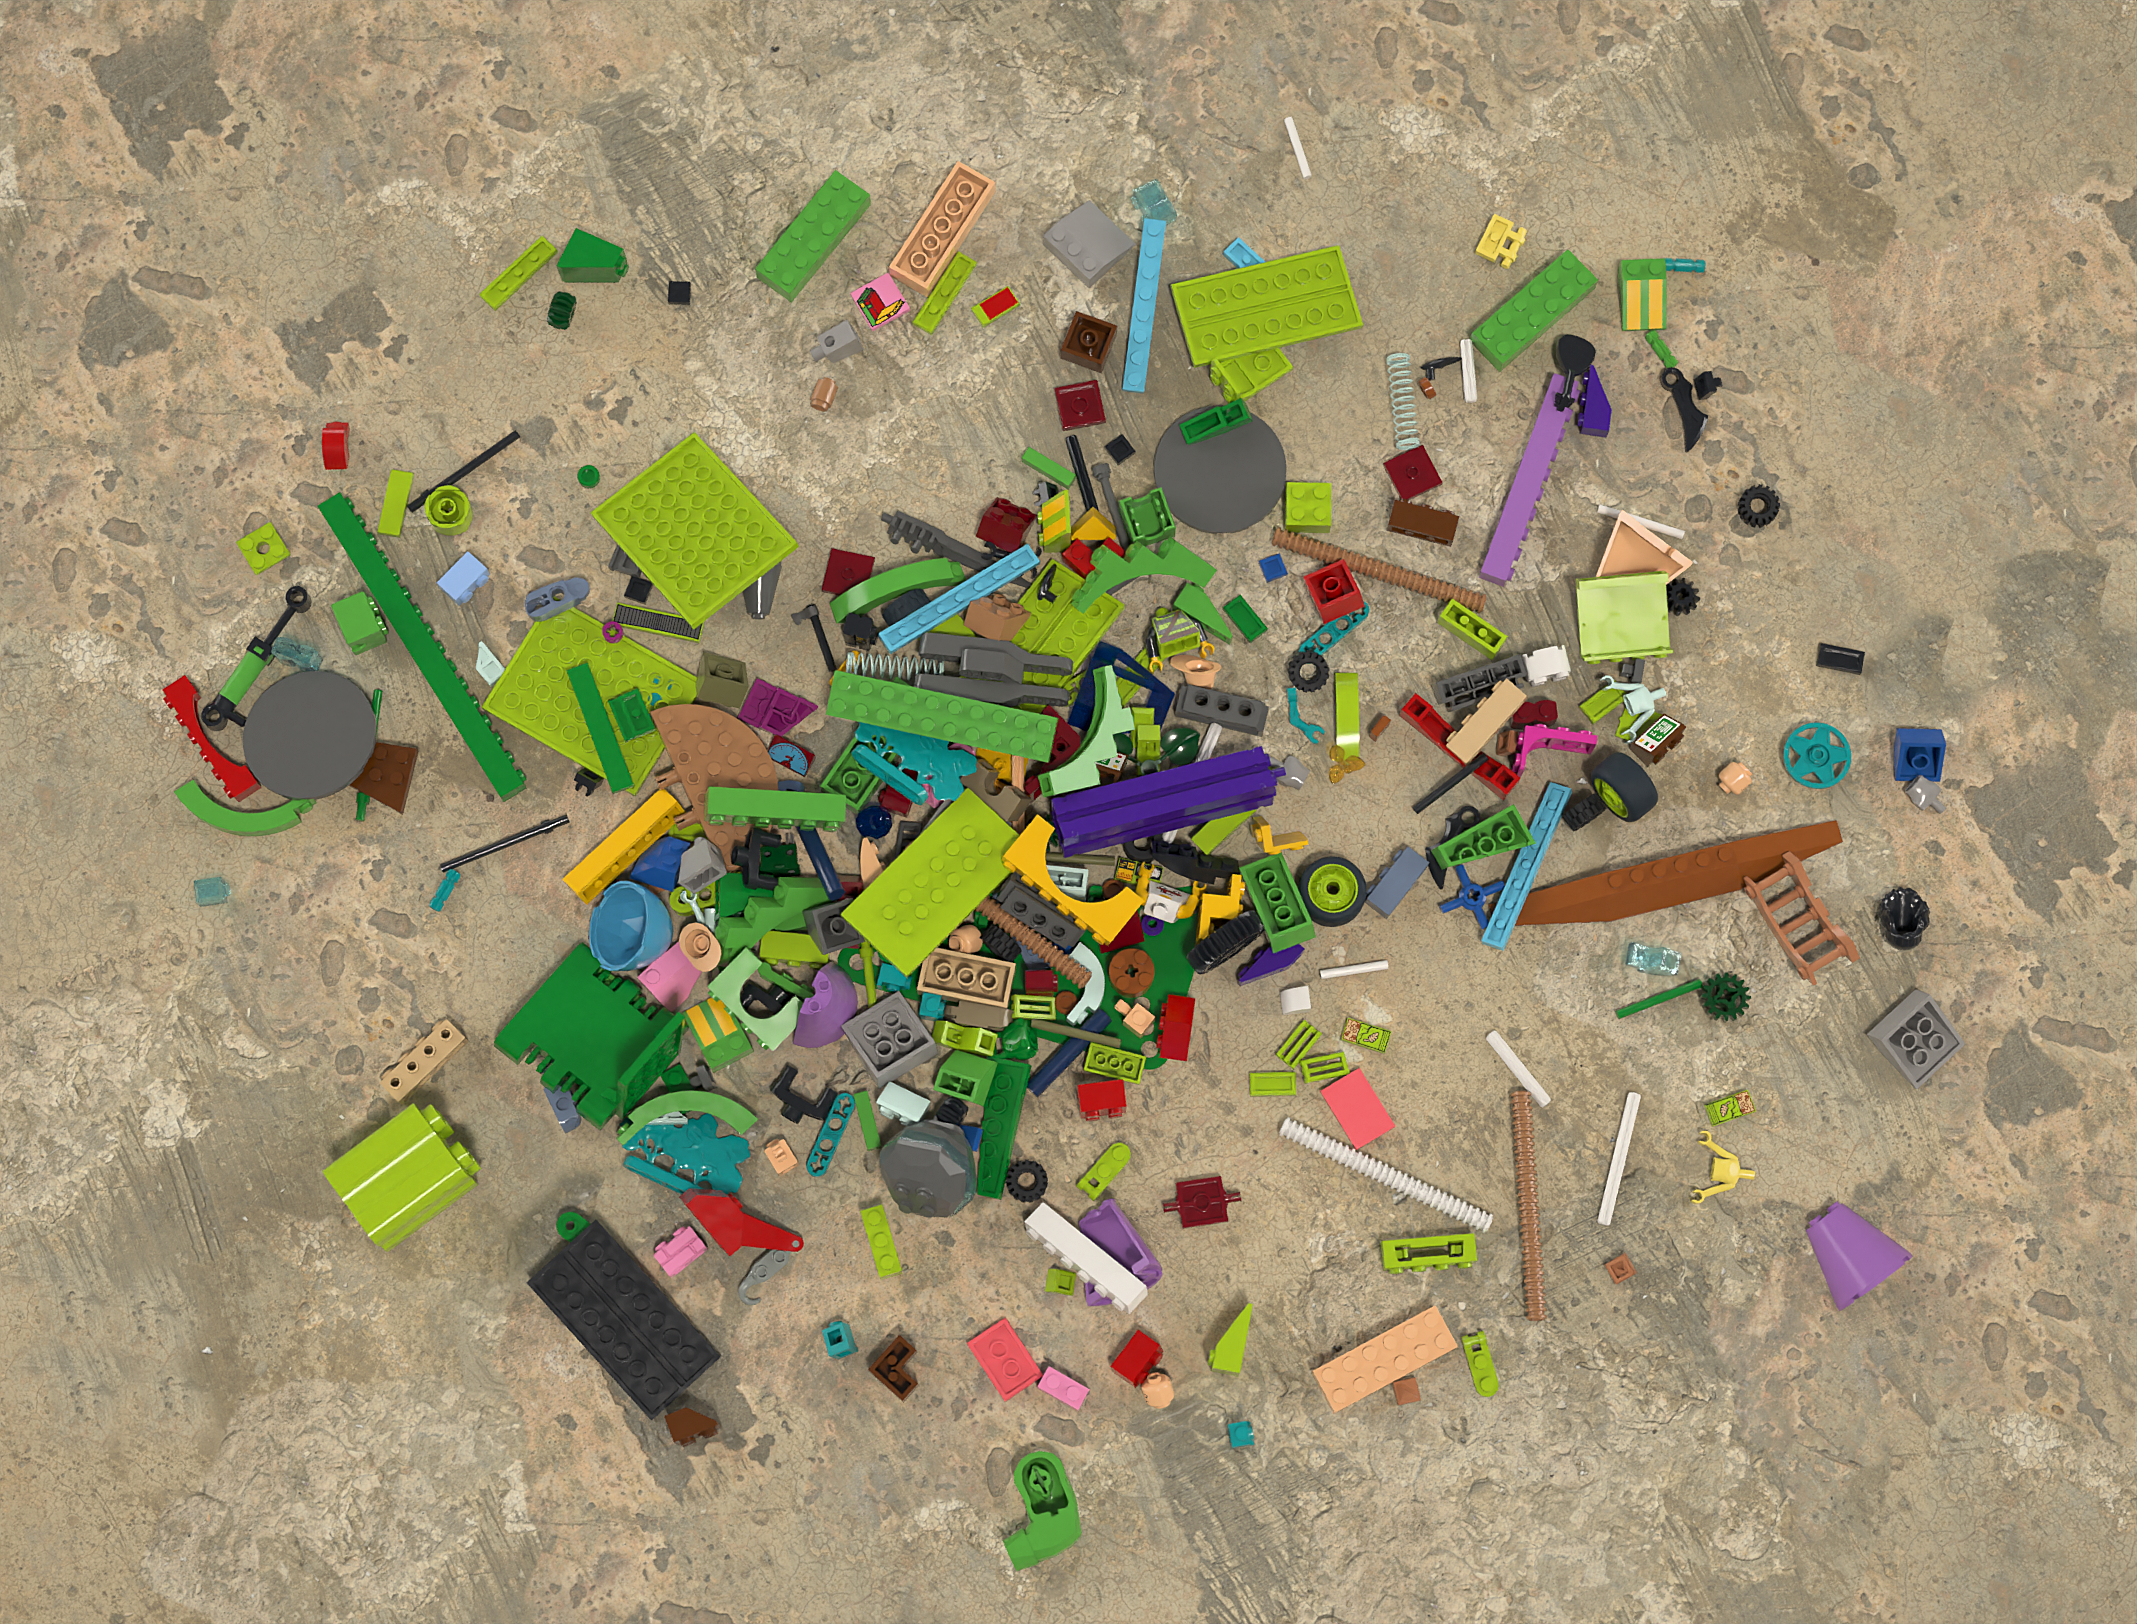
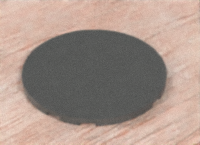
(1222, 480)
(309, 735)

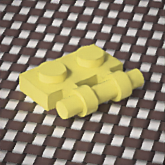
(1494, 238)

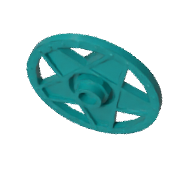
(1817, 755)

